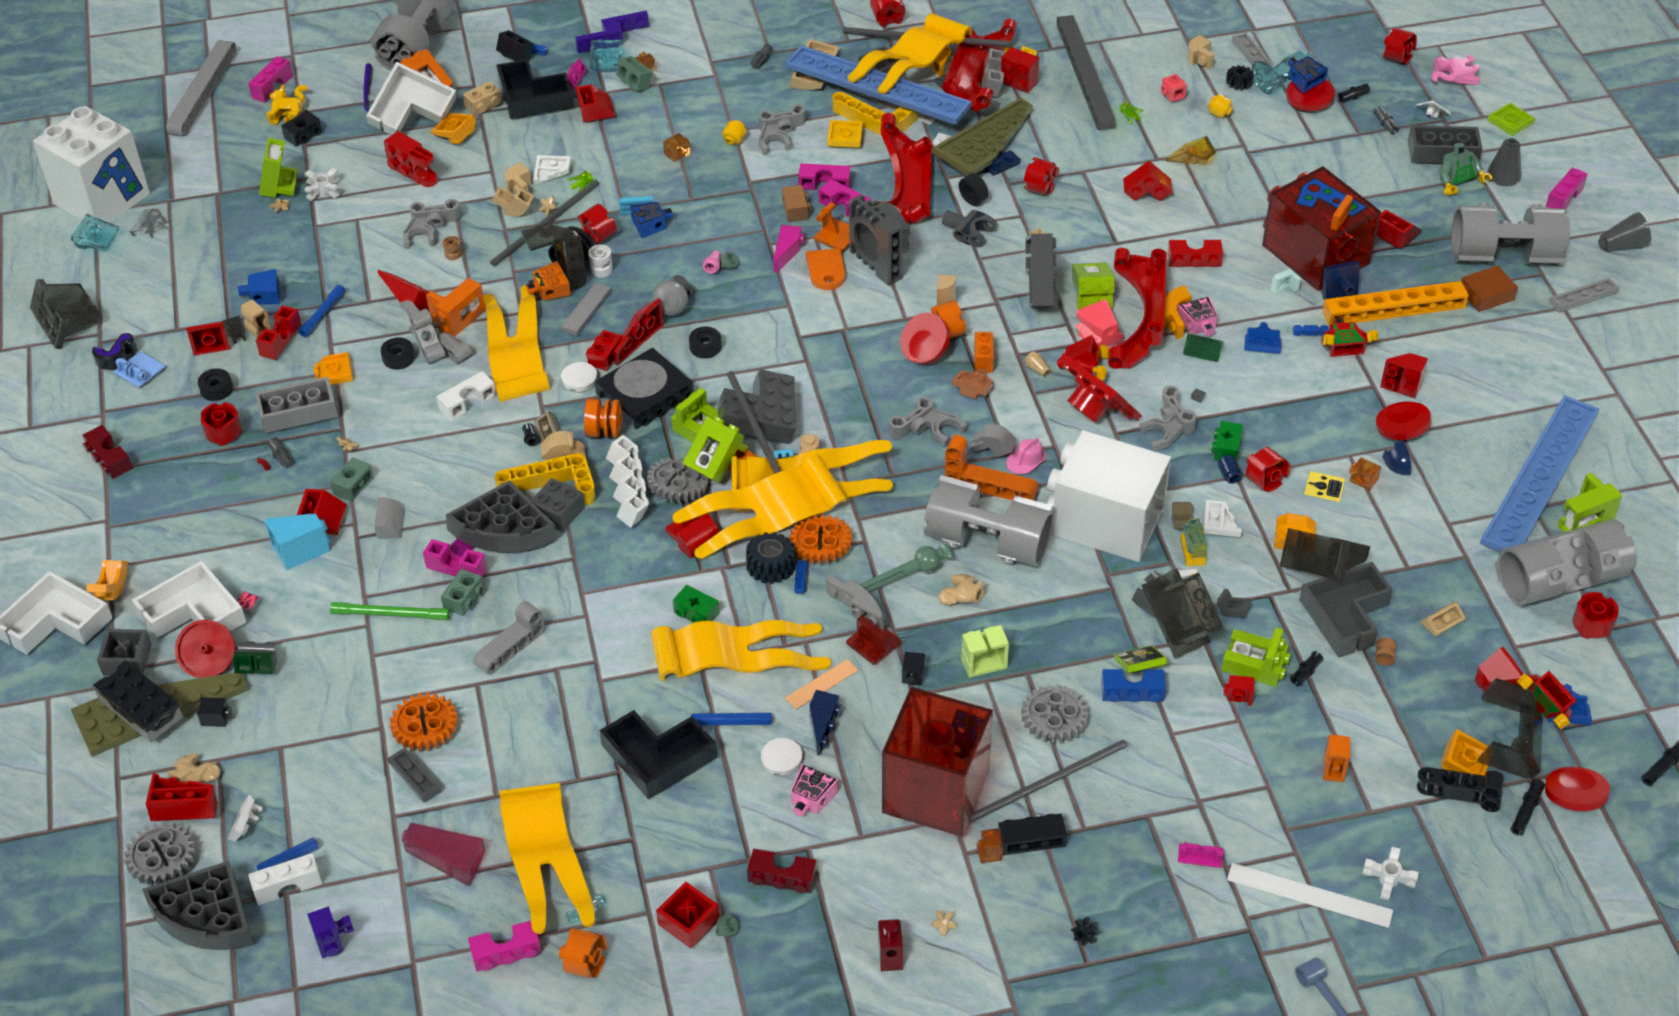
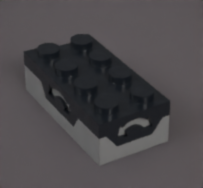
(138, 701)

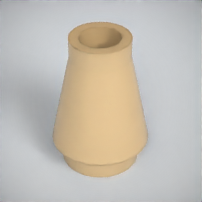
(1037, 363)

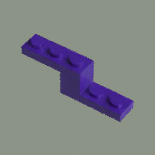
(613, 29)

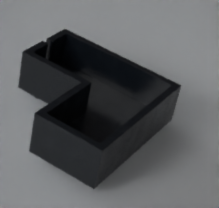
(532, 95)
(656, 760)

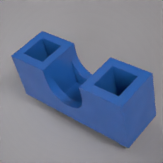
(1117, 688)

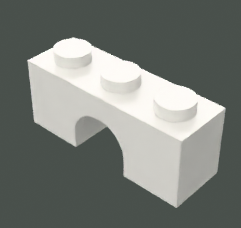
(476, 387)
(270, 880)

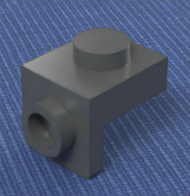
(1233, 606)

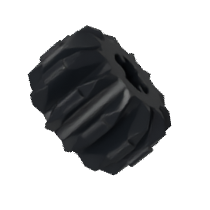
(1239, 77)

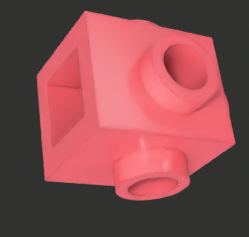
(1173, 87)

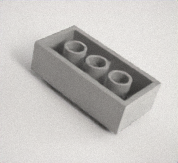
(296, 404)

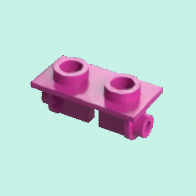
(576, 73)
(1200, 855)

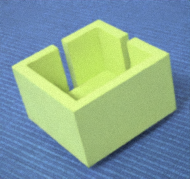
(984, 651)

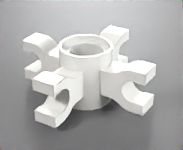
(321, 184)
(1389, 866)

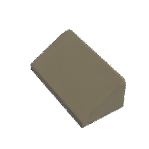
(547, 425)

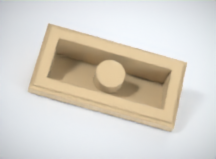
(1443, 619)

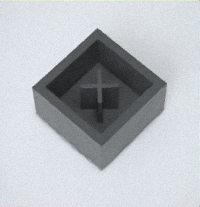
(559, 503)
(124, 645)

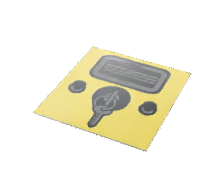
(1324, 486)

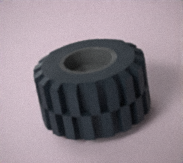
(770, 557)

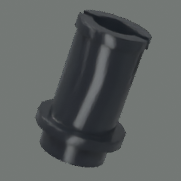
(530, 436)

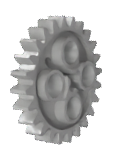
(676, 480)
(1054, 713)
(144, 860)

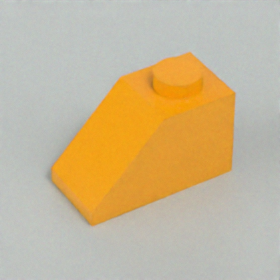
(942, 62)

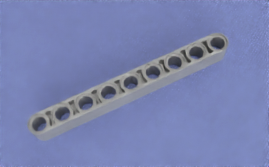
(201, 88)

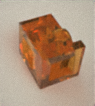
(990, 846)

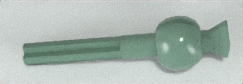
(925, 559)

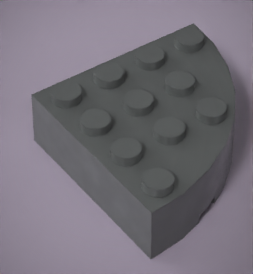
(501, 522)
(201, 909)

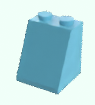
(298, 538)

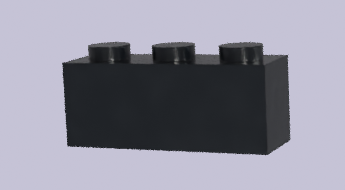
(1032, 834)

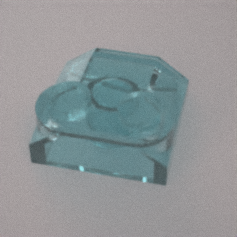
(605, 55)
(94, 233)

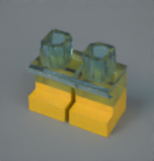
(1193, 543)

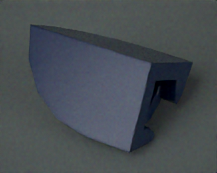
(1398, 459)

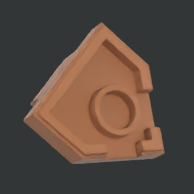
(973, 383)

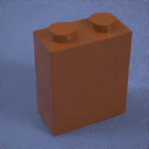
(1489, 288)

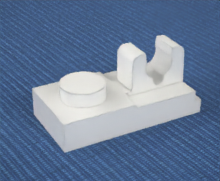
(245, 814)

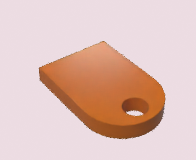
(826, 266)

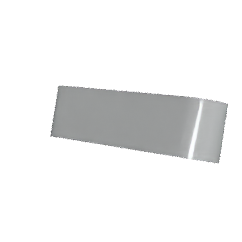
(511, 641)

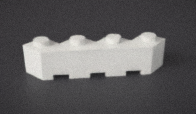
(630, 483)

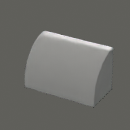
(388, 518)

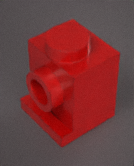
(1239, 689)

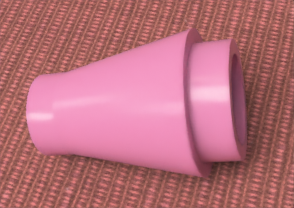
(712, 263)

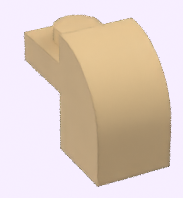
(1200, 53)
(517, 177)
(514, 204)
(560, 444)

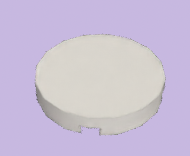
(579, 376)
(781, 756)

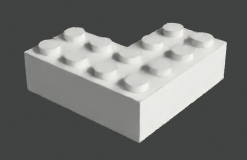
(407, 92)
(188, 596)
(49, 606)

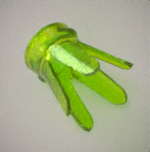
(1127, 109)
(584, 179)

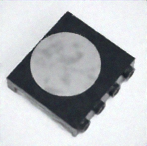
(645, 387)

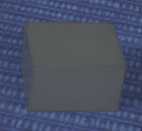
(1198, 395)

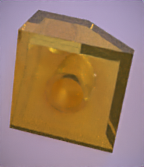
(1193, 152)

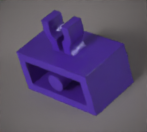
(327, 931)

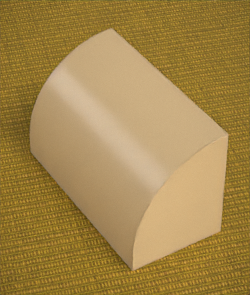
(946, 288)

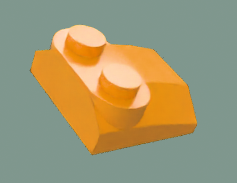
(455, 127)
(1292, 521)
(1463, 754)

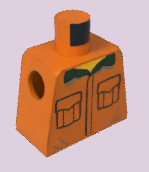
(549, 282)

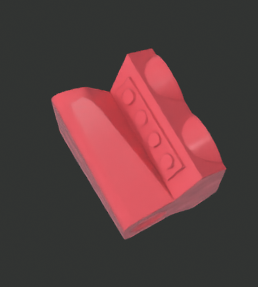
(1100, 322)

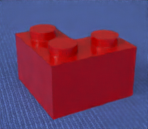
(1147, 179)

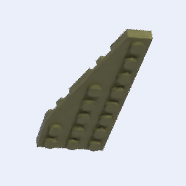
(983, 141)
(106, 730)

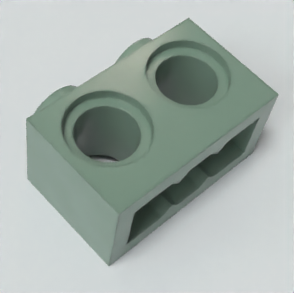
(634, 73)
(462, 592)

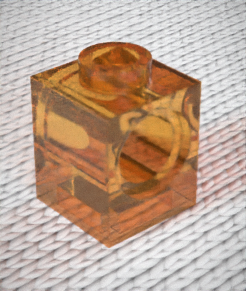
(676, 147)
(1364, 473)

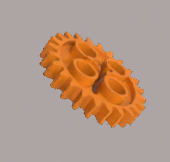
(835, 539)
(408, 726)

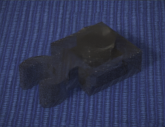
(234, 328)

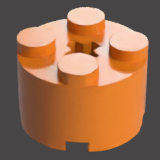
(950, 313)
(583, 953)

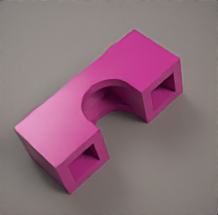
(278, 71)
(813, 174)
(1569, 186)
(837, 194)
(441, 559)
(491, 954)

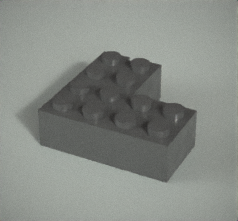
(1040, 269)
(771, 404)
(1342, 606)

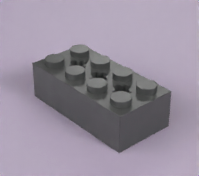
(1431, 143)

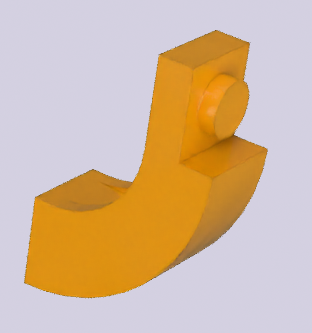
(1171, 316)
(110, 581)

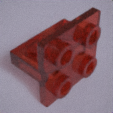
(871, 641)

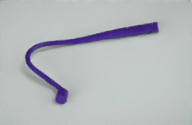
(367, 76)

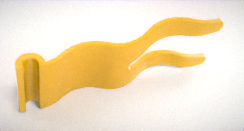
(918, 45)
(515, 359)
(754, 469)
(775, 500)
(721, 645)
(539, 836)

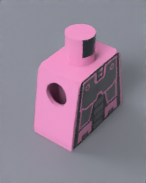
(1199, 316)
(812, 790)

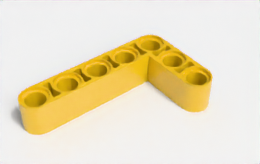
(859, 111)
(562, 468)

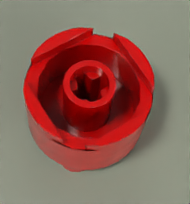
(888, 11)
(1400, 45)
(1040, 176)
(597, 223)
(220, 423)
(1267, 469)
(1595, 615)

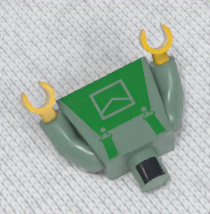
(1460, 167)

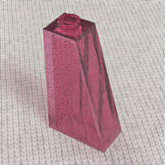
(445, 850)

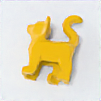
(285, 106)

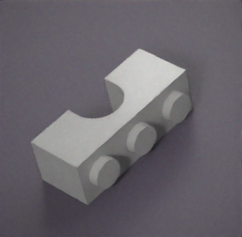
(992, 71)

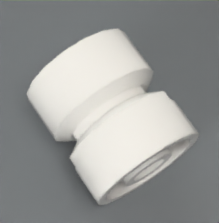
(600, 261)

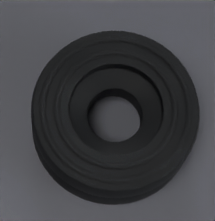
(973, 189)
(705, 334)
(396, 345)
(217, 392)

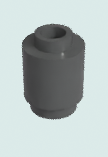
(680, 279)

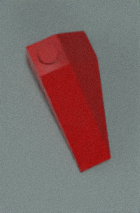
(405, 290)
(640, 329)

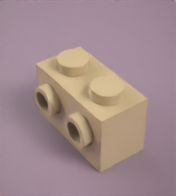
(482, 98)

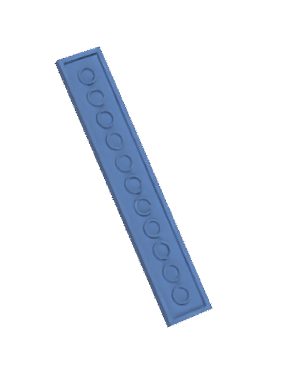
(903, 93)
(1540, 475)

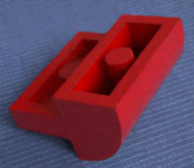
(692, 533)

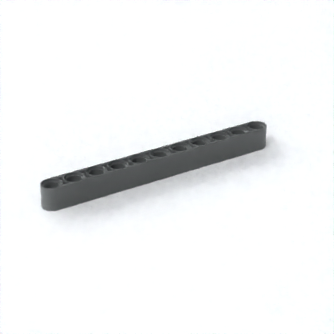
(1085, 72)

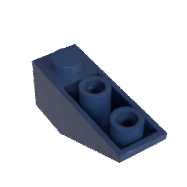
(823, 711)

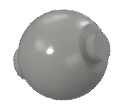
(672, 296)

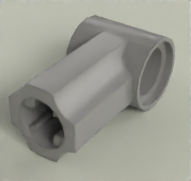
(456, 350)

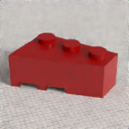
(180, 800)

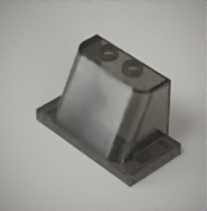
(62, 310)
(1321, 554)
(1182, 610)

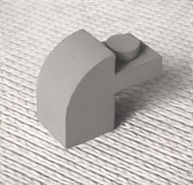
(995, 438)

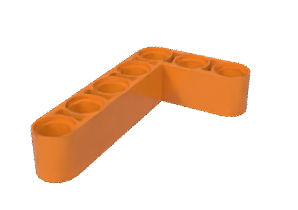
(991, 481)

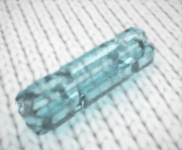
(598, 901)

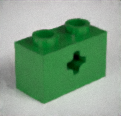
(1228, 440)
(695, 605)

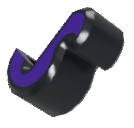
(122, 346)

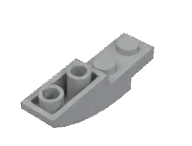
(857, 598)

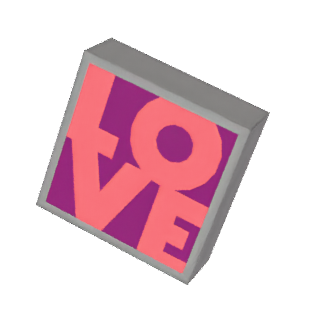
(248, 602)

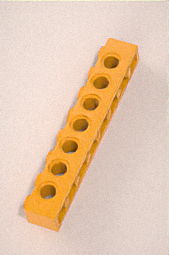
(1396, 303)

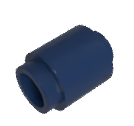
(1230, 469)

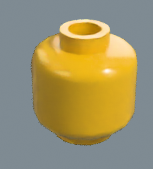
(1220, 106)
(734, 132)

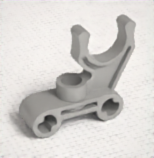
(778, 125)
(427, 218)
(422, 321)
(924, 417)
(1174, 420)

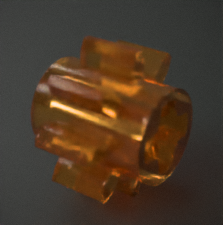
(646, 59)

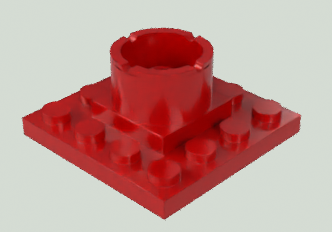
(1093, 395)

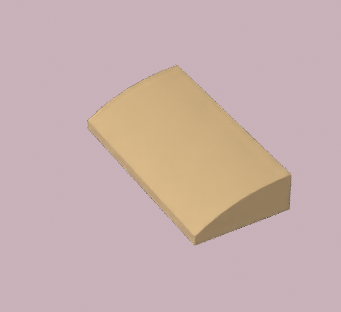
(806, 82)

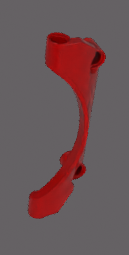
(968, 67)
(911, 169)
(1149, 280)

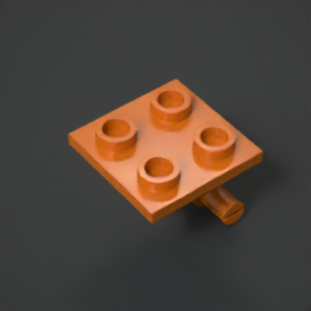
(834, 232)

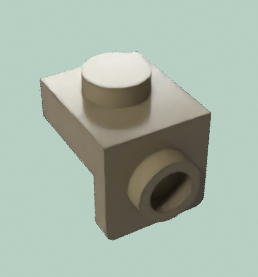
(1181, 513)

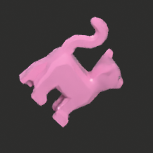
(1458, 69)

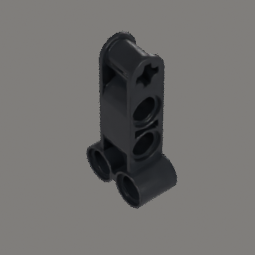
(1463, 786)

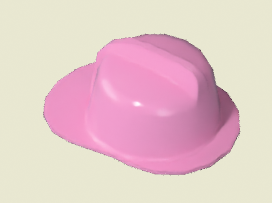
(1026, 457)

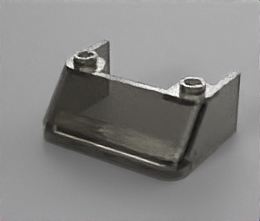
(567, 251)
(1526, 750)

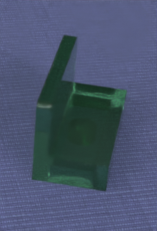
(1203, 347)

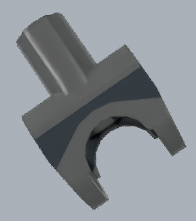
(970, 226)

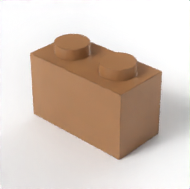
(795, 203)

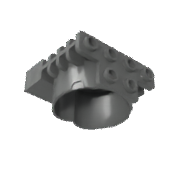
(878, 237)

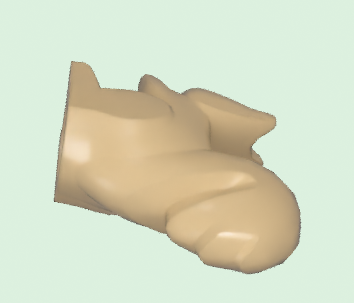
(965, 592)
(188, 770)

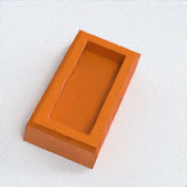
(1341, 212)

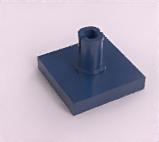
(1341, 280)

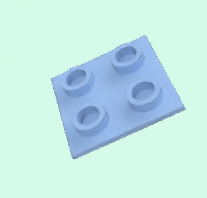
(138, 368)

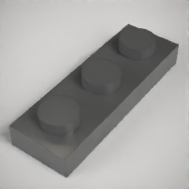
(414, 774)

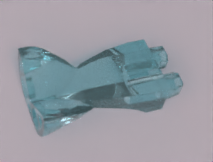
(1270, 78)

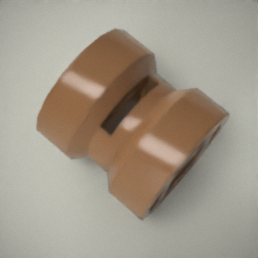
(452, 248)
(1385, 651)

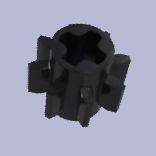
(1085, 931)

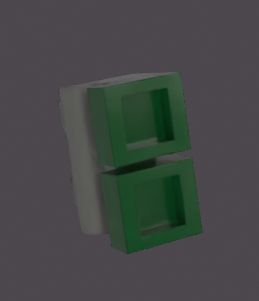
(255, 657)

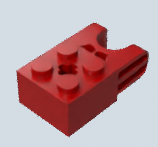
(410, 159)

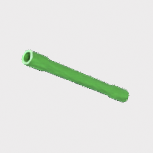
(431, 613)

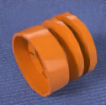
(598, 418)

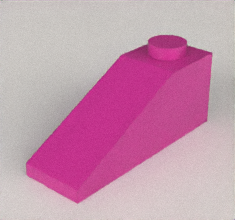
(787, 246)

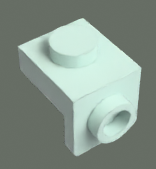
(1285, 279)

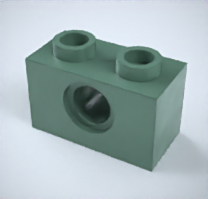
(352, 479)

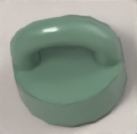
(728, 260)
(726, 925)

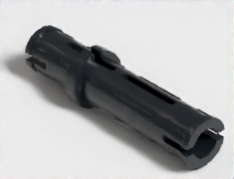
(1670, 757)
(1530, 801)

